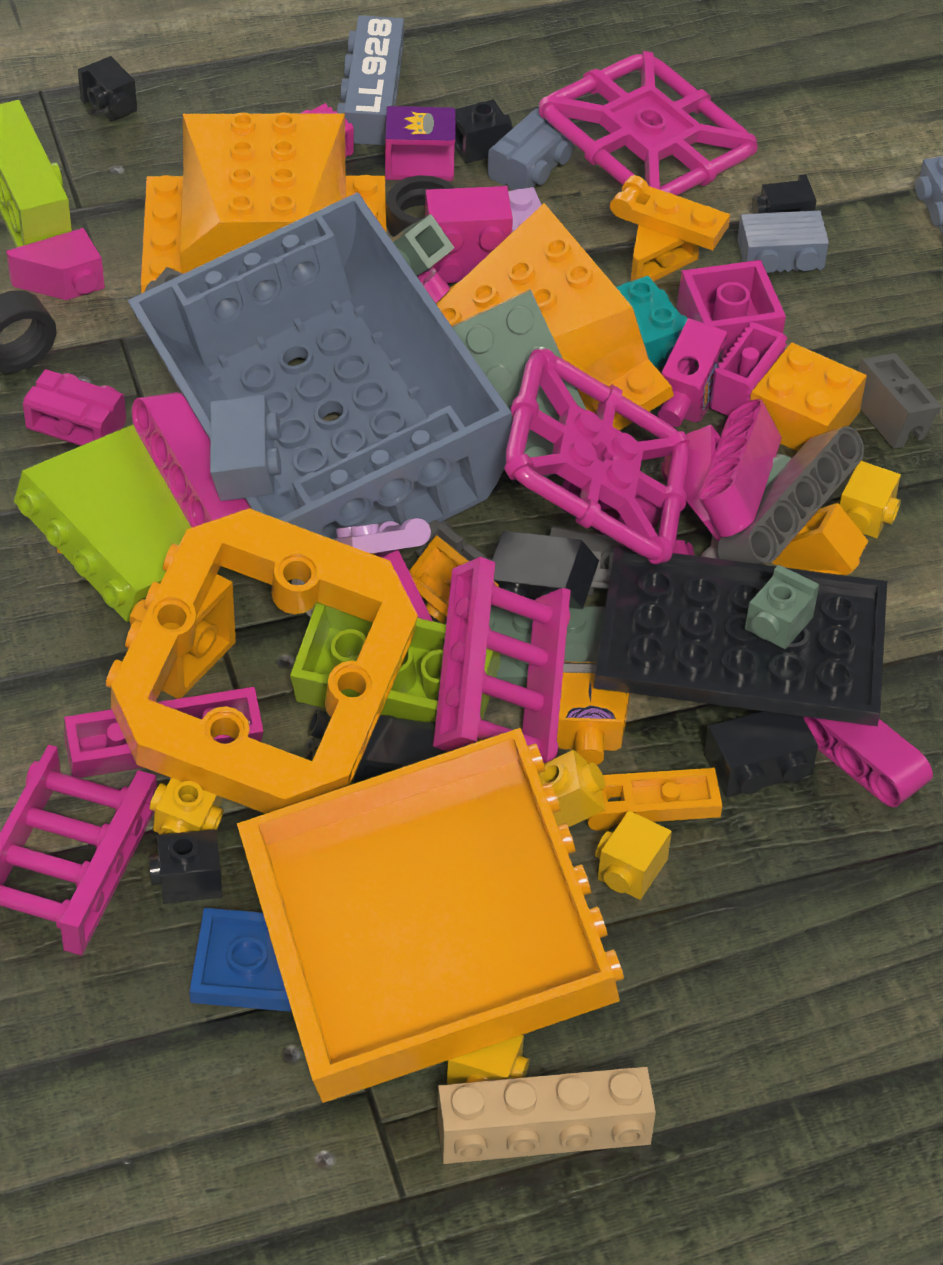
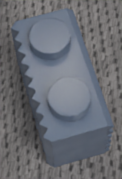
(784, 240)

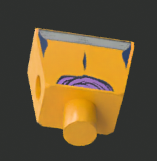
(589, 716)

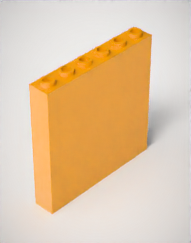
(428, 914)

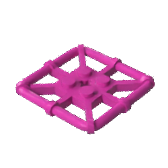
(631, 122)
(585, 436)

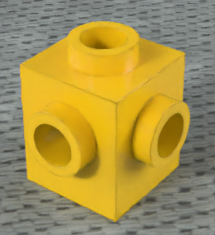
(185, 808)

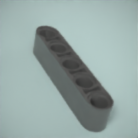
(795, 496)

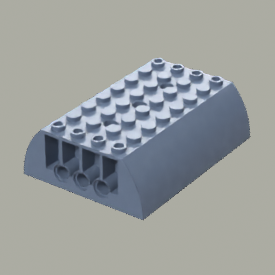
(417, 411)

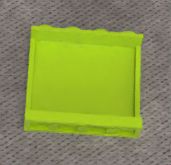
(106, 514)

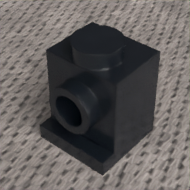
(108, 88)
(785, 197)

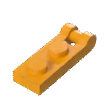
(669, 213)
(659, 796)

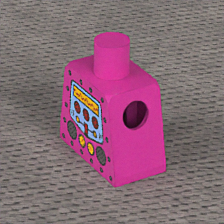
(691, 383)

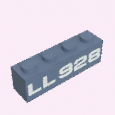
(372, 75)

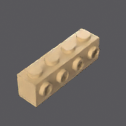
(545, 1115)

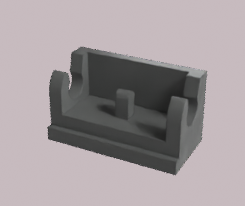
(896, 399)

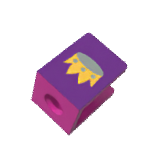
(419, 142)

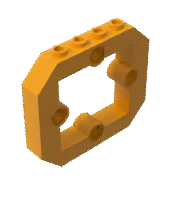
(274, 554)

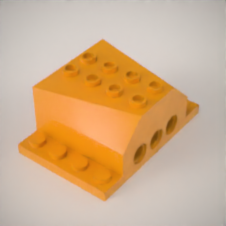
(245, 182)
(578, 301)

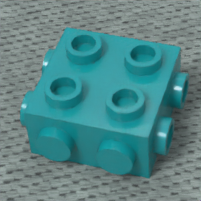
(656, 317)

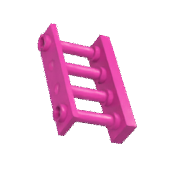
(465, 655)
(94, 879)

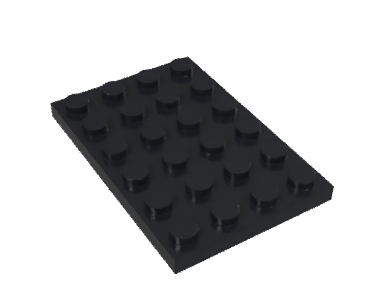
(684, 637)

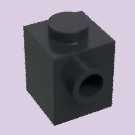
(479, 129)
(187, 866)

